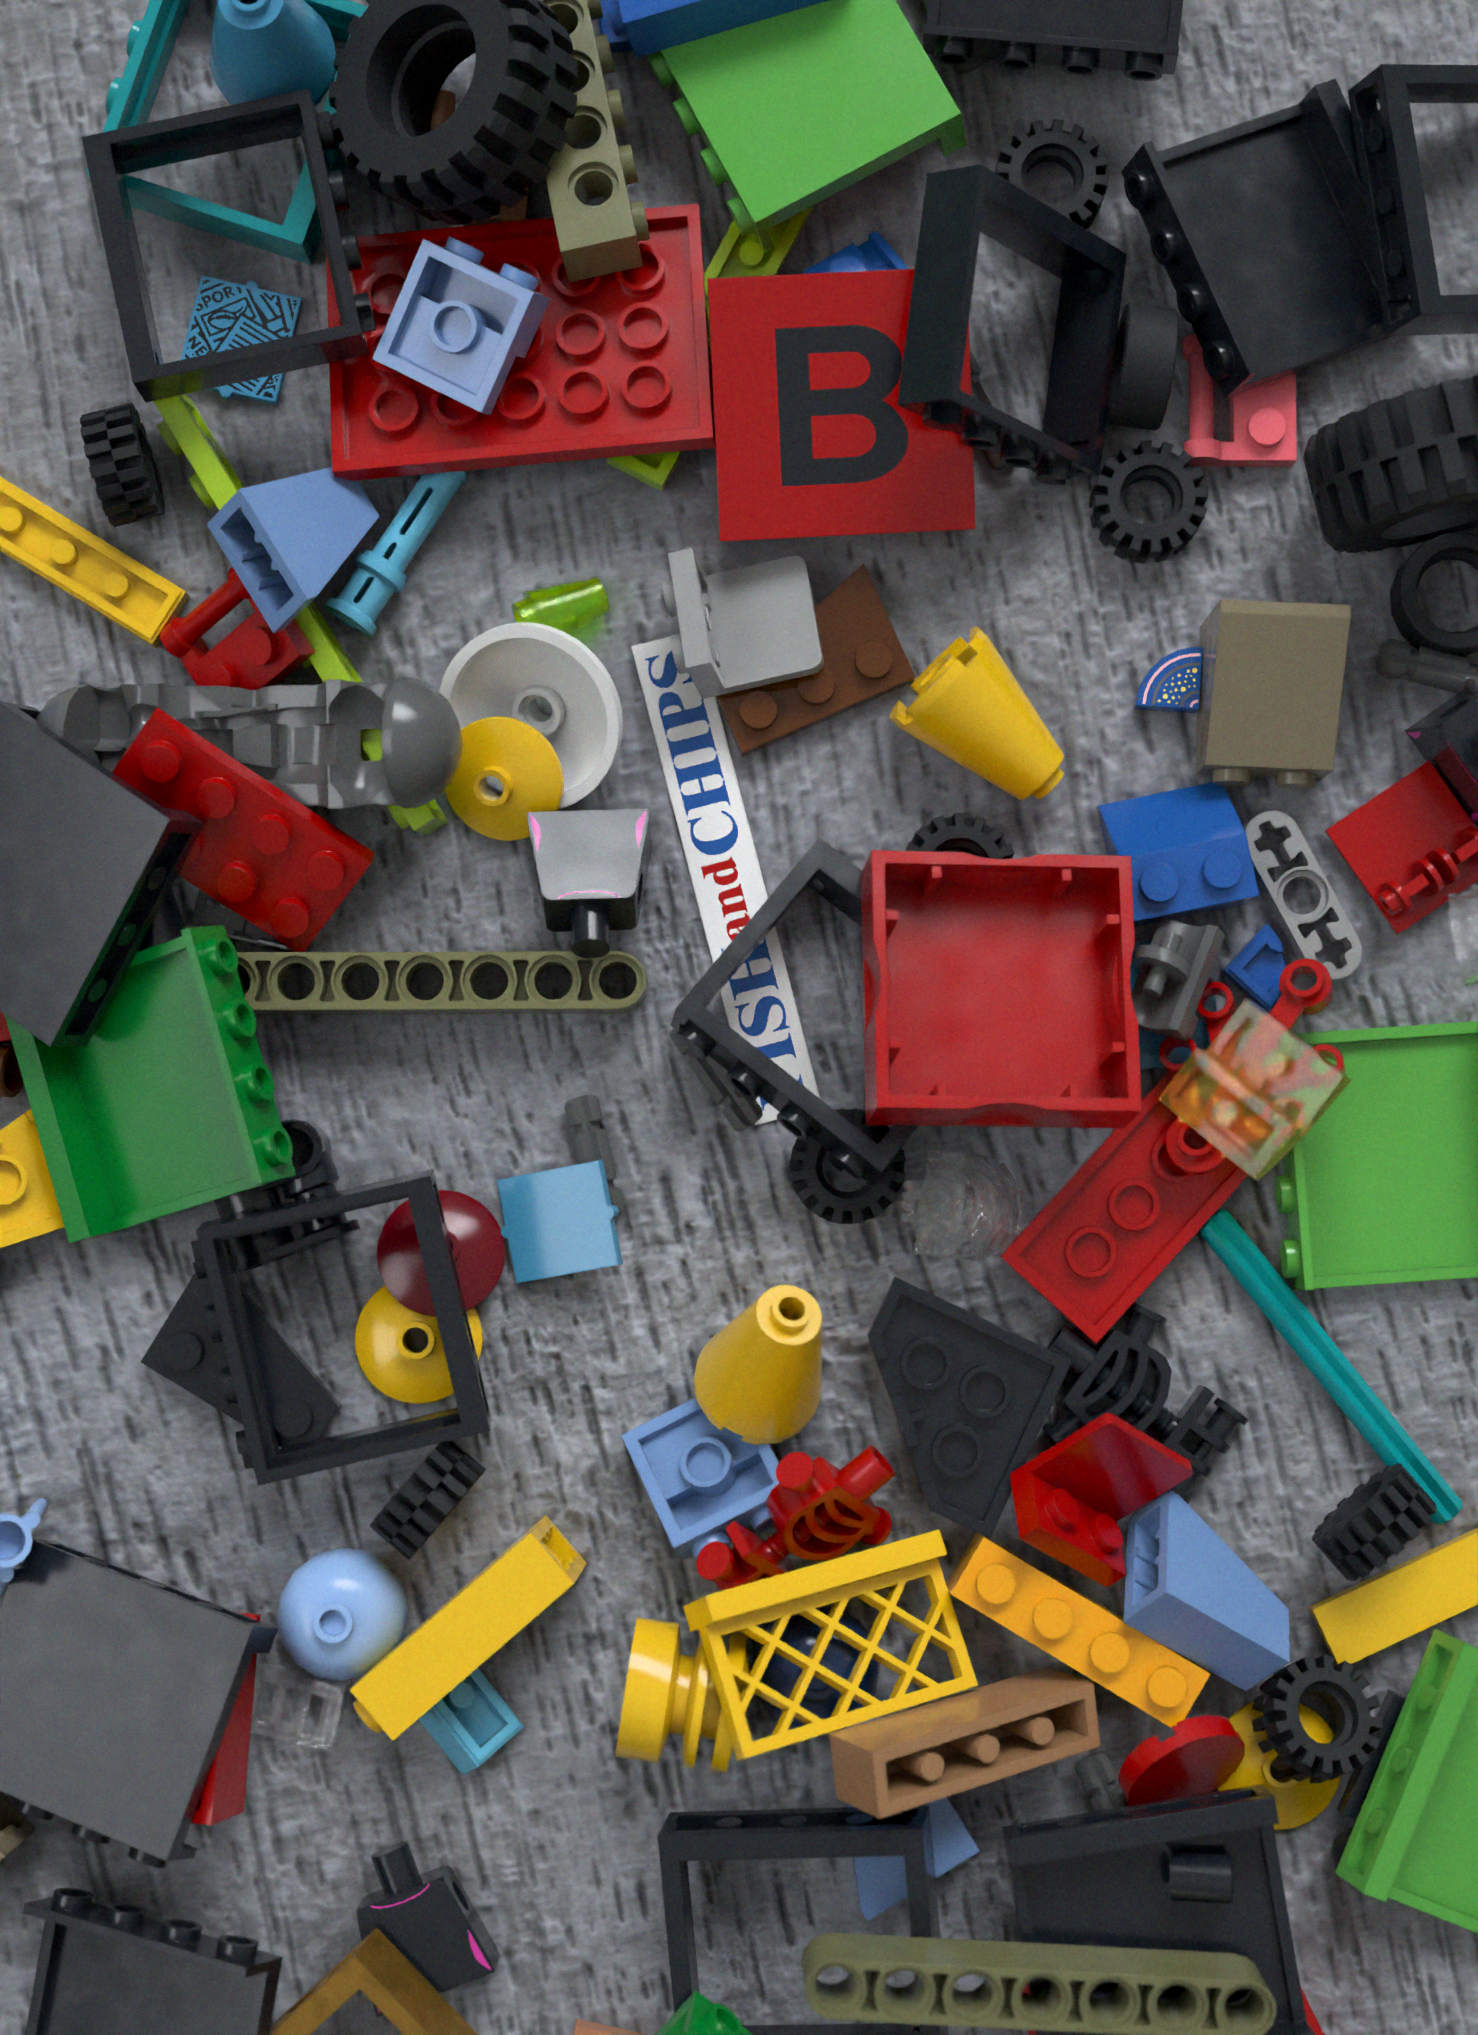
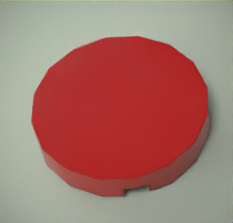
(1184, 1765)

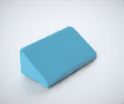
(471, 1722)

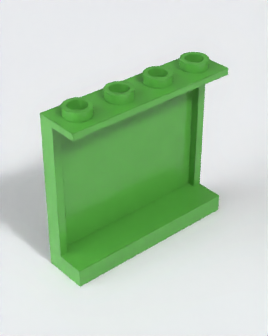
(807, 105)
(1391, 1165)
(1422, 1807)

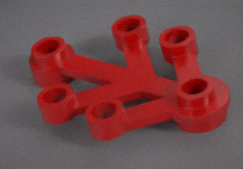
(1286, 1010)

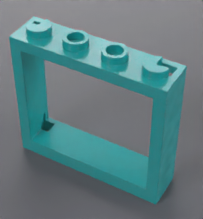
(130, 105)

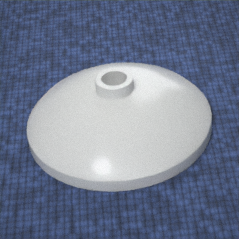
(525, 661)

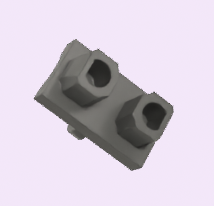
(1174, 977)

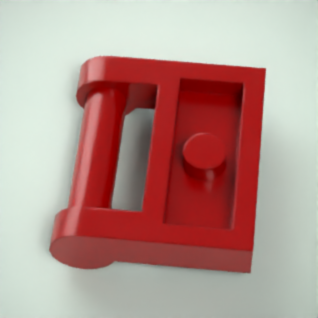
(247, 656)

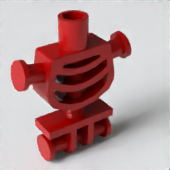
(816, 1517)

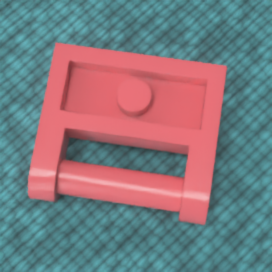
(1260, 420)

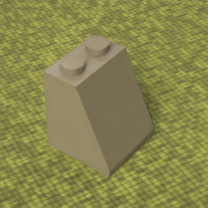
(1270, 691)

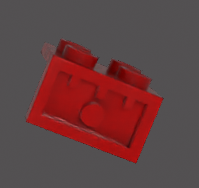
(1084, 1485)

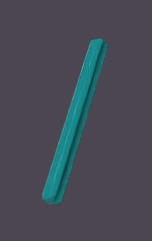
(1325, 1360)

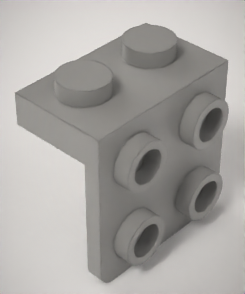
(742, 623)

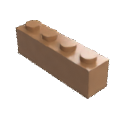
(964, 1741)

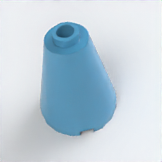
(270, 49)

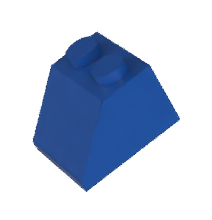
(1183, 852)

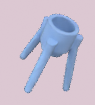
(17, 1539)

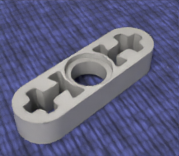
(1310, 871)

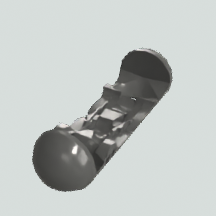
(287, 734)

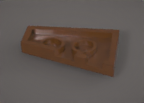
(859, 666)

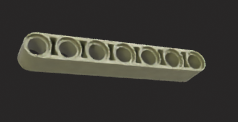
(458, 995)
(1011, 1965)

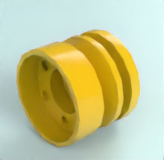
(674, 1696)

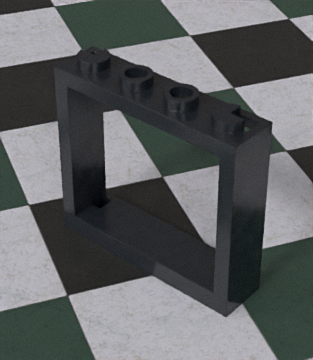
(197, 136)
(1397, 196)
(1091, 272)
(752, 1070)
(243, 1379)
(793, 1836)

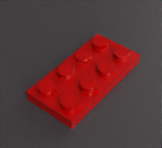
(257, 844)
(1118, 1220)

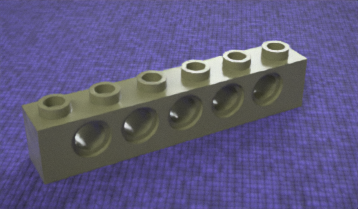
(606, 235)

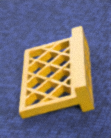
(815, 1587)

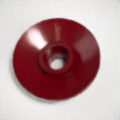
(476, 1251)

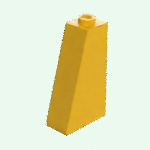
(467, 1629)

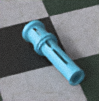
(382, 569)

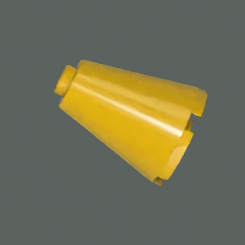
(982, 719)
(764, 1368)

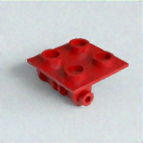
(1410, 847)

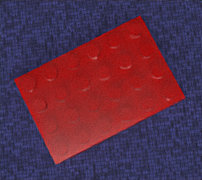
(606, 375)

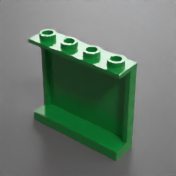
(163, 1097)

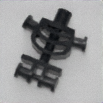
(1090, 1367)

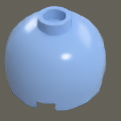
(342, 1613)

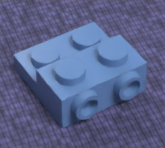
(461, 323)
(701, 1477)

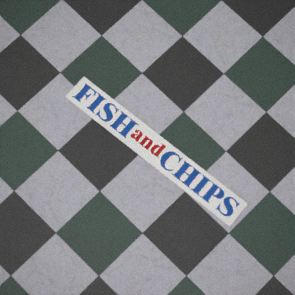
(721, 859)

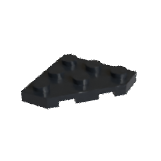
(963, 1399)

